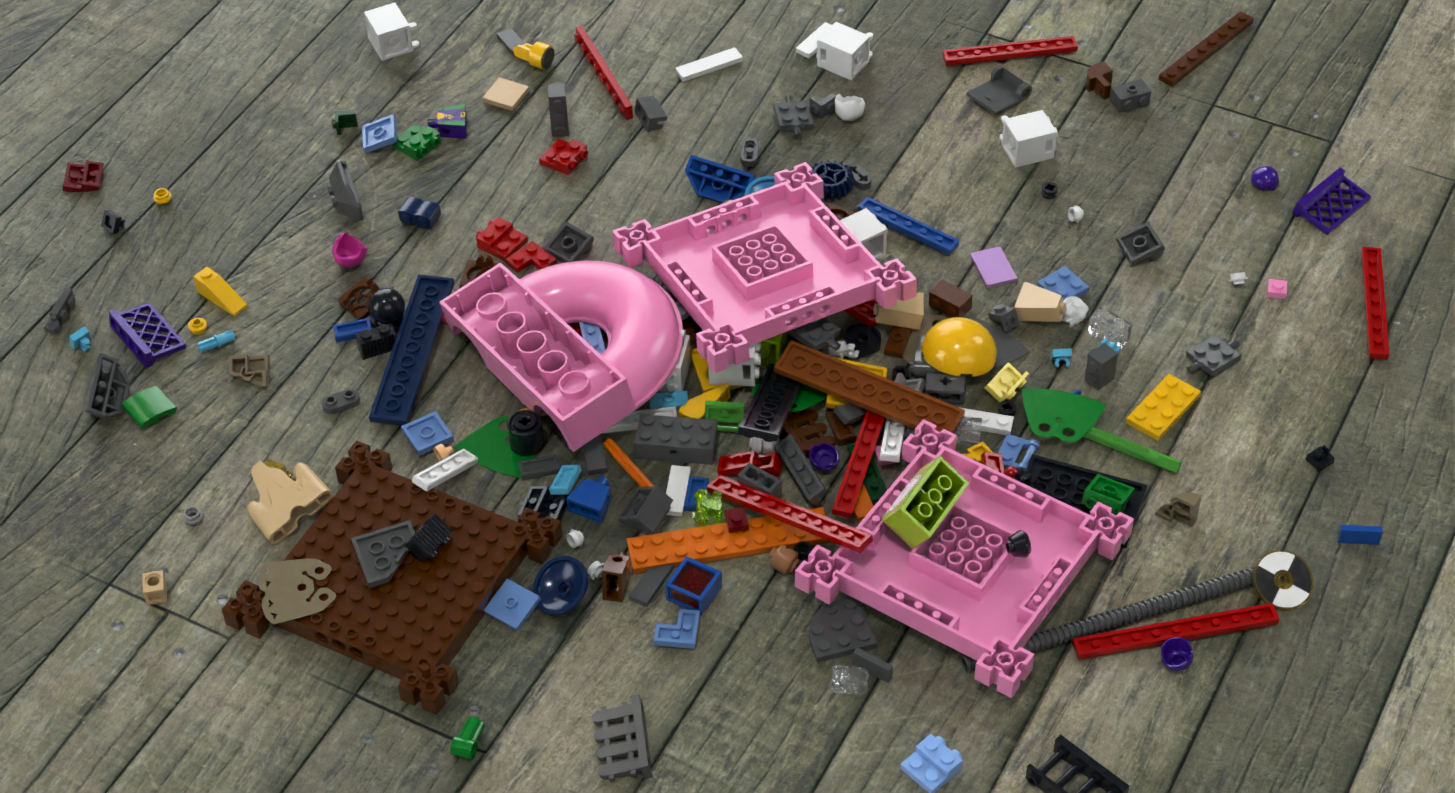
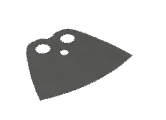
(1007, 347)

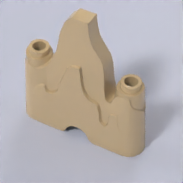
(285, 500)

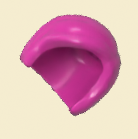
(348, 251)

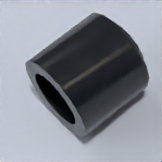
(525, 433)

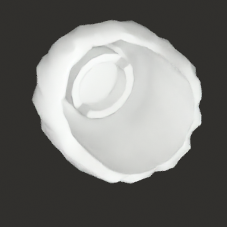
(849, 107)

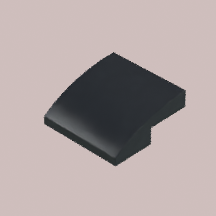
(542, 501)

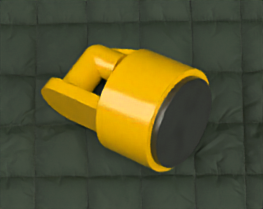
(538, 55)

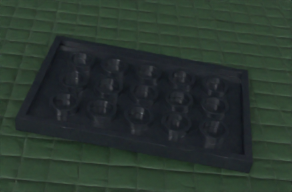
(1069, 482)

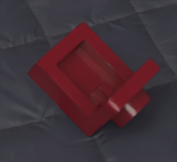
(736, 520)

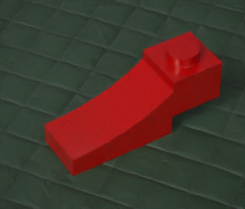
(735, 463)

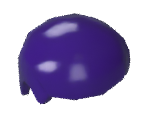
(1265, 177)
(824, 457)
(1176, 654)

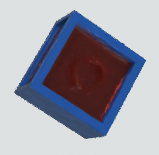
(693, 585)

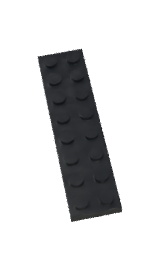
(770, 406)

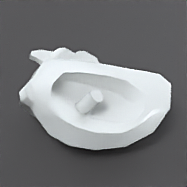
(1075, 311)

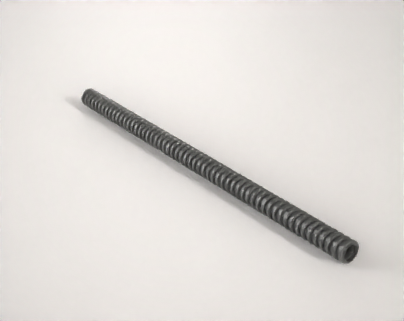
(1133, 612)

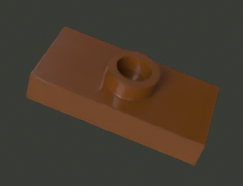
(897, 341)
(841, 432)

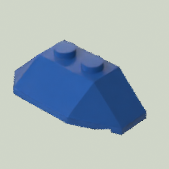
(717, 180)

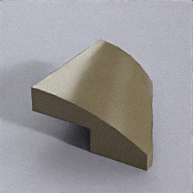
(250, 368)
(1182, 506)

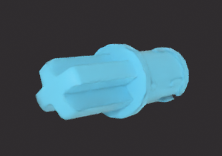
(216, 341)

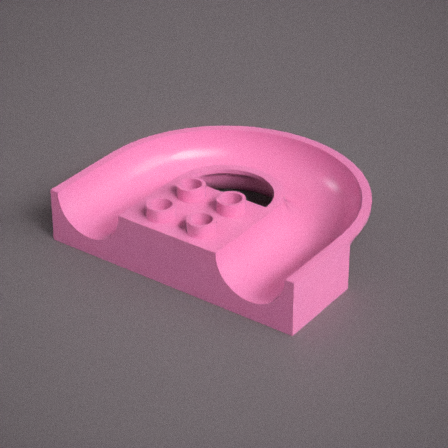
(547, 364)

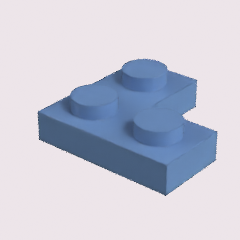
(680, 635)

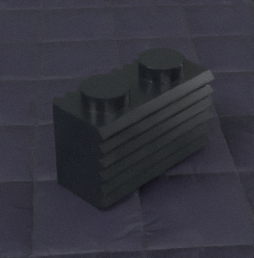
(376, 341)
(428, 538)

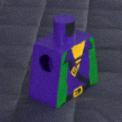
(450, 121)

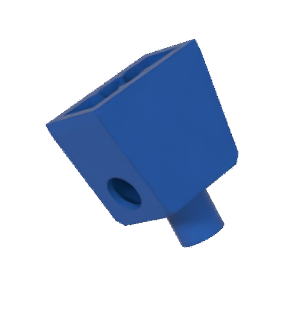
(590, 499)

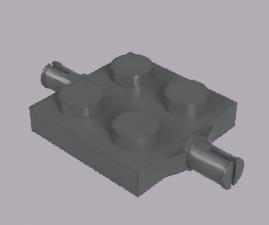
(793, 116)
(817, 334)
(1213, 355)

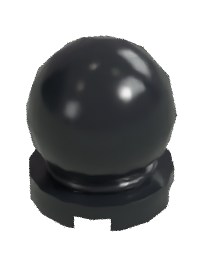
(386, 307)

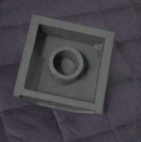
(569, 243)
(1141, 243)

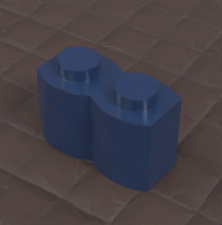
(419, 212)

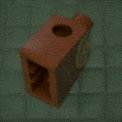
(616, 567)

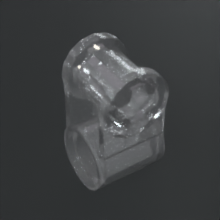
(851, 680)

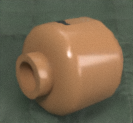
(784, 559)

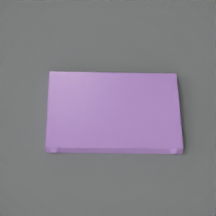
(993, 267)

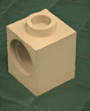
(154, 587)

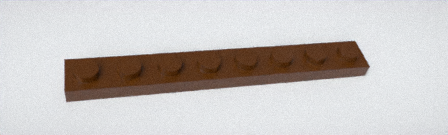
(1206, 49)

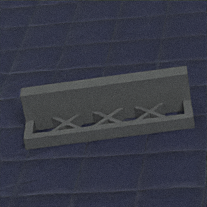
(801, 470)

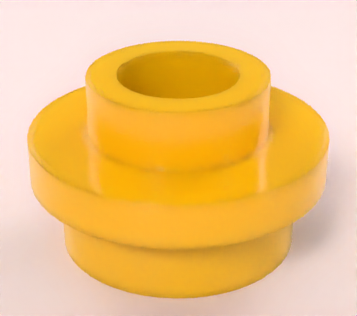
(162, 196)
(197, 326)

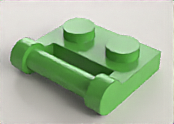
(725, 412)

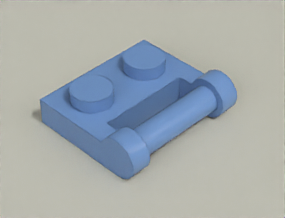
(1012, 448)

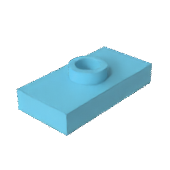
(668, 399)
(565, 479)

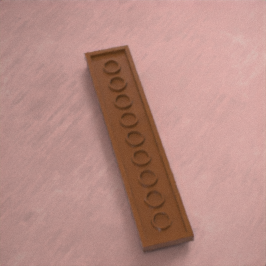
(866, 389)

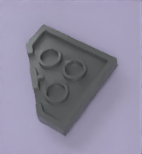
(382, 552)

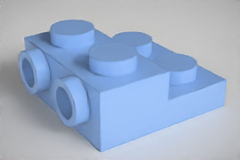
(932, 763)

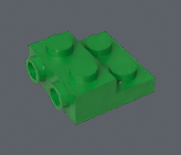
(417, 141)
(1108, 493)

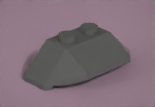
(344, 192)
(106, 388)

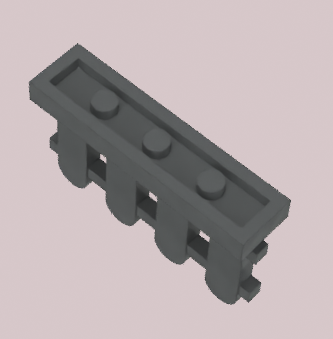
(630, 747)

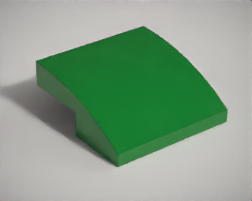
(148, 406)

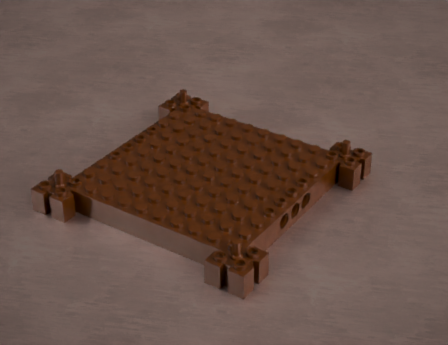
(428, 606)

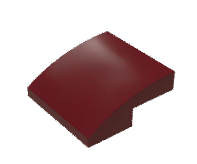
(83, 177)

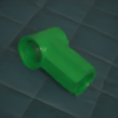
(466, 743)

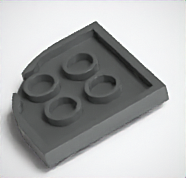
(840, 629)

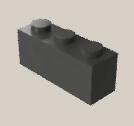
(558, 109)

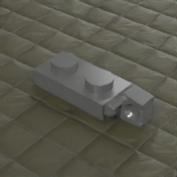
(60, 311)

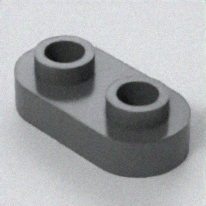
(749, 152)
(340, 401)

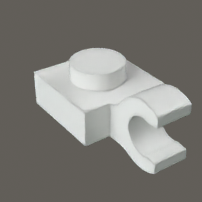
(845, 350)

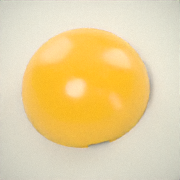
(959, 347)

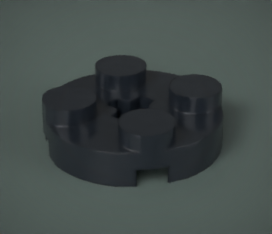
(871, 335)

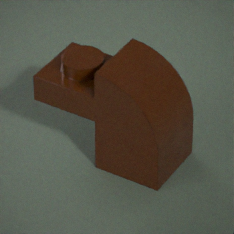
(1099, 79)

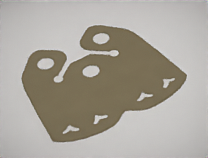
(283, 591)

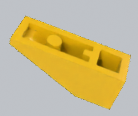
(218, 291)
(696, 406)

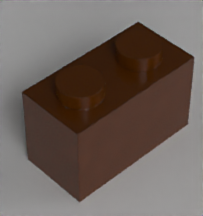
(950, 299)

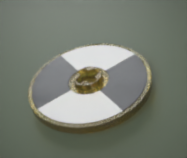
(1297, 577)

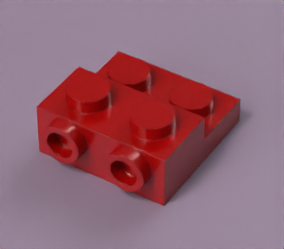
(564, 156)
(500, 239)

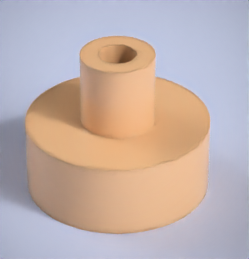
(442, 452)

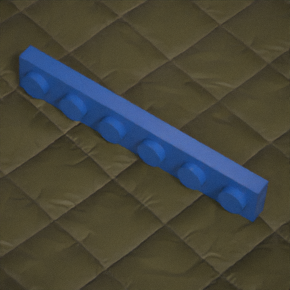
(910, 226)

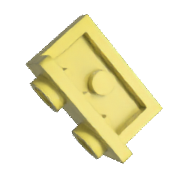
(1005, 383)

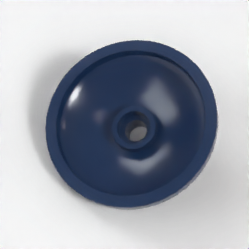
(554, 581)

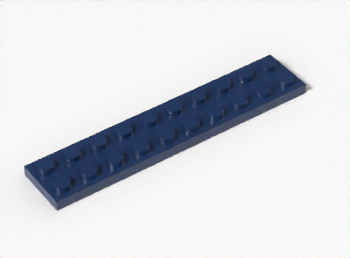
(411, 351)

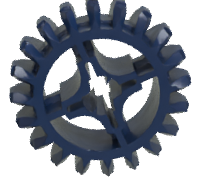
(836, 178)

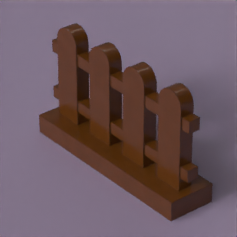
(803, 433)

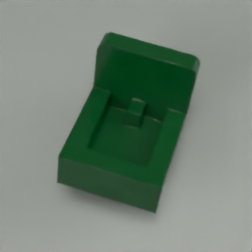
(344, 119)

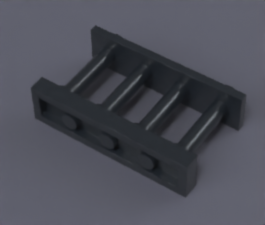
(1081, 763)

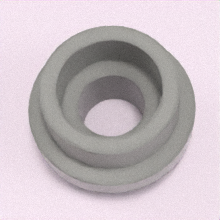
(192, 515)

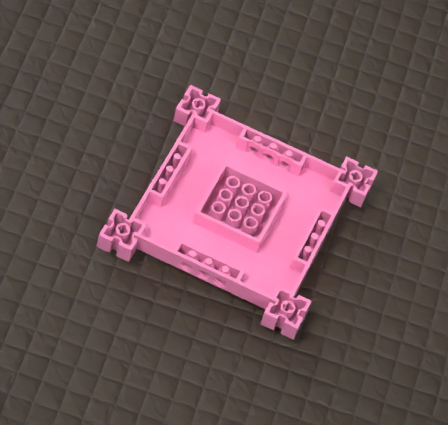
(763, 265)
(962, 578)

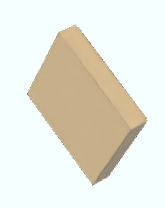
(505, 94)

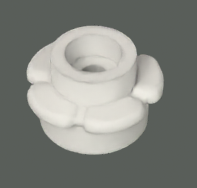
(1075, 214)
(1238, 278)
(575, 538)
(595, 570)

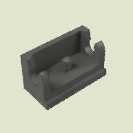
(649, 113)

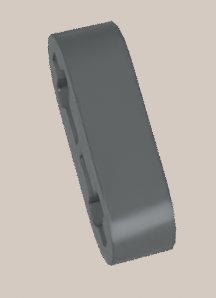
(862, 179)

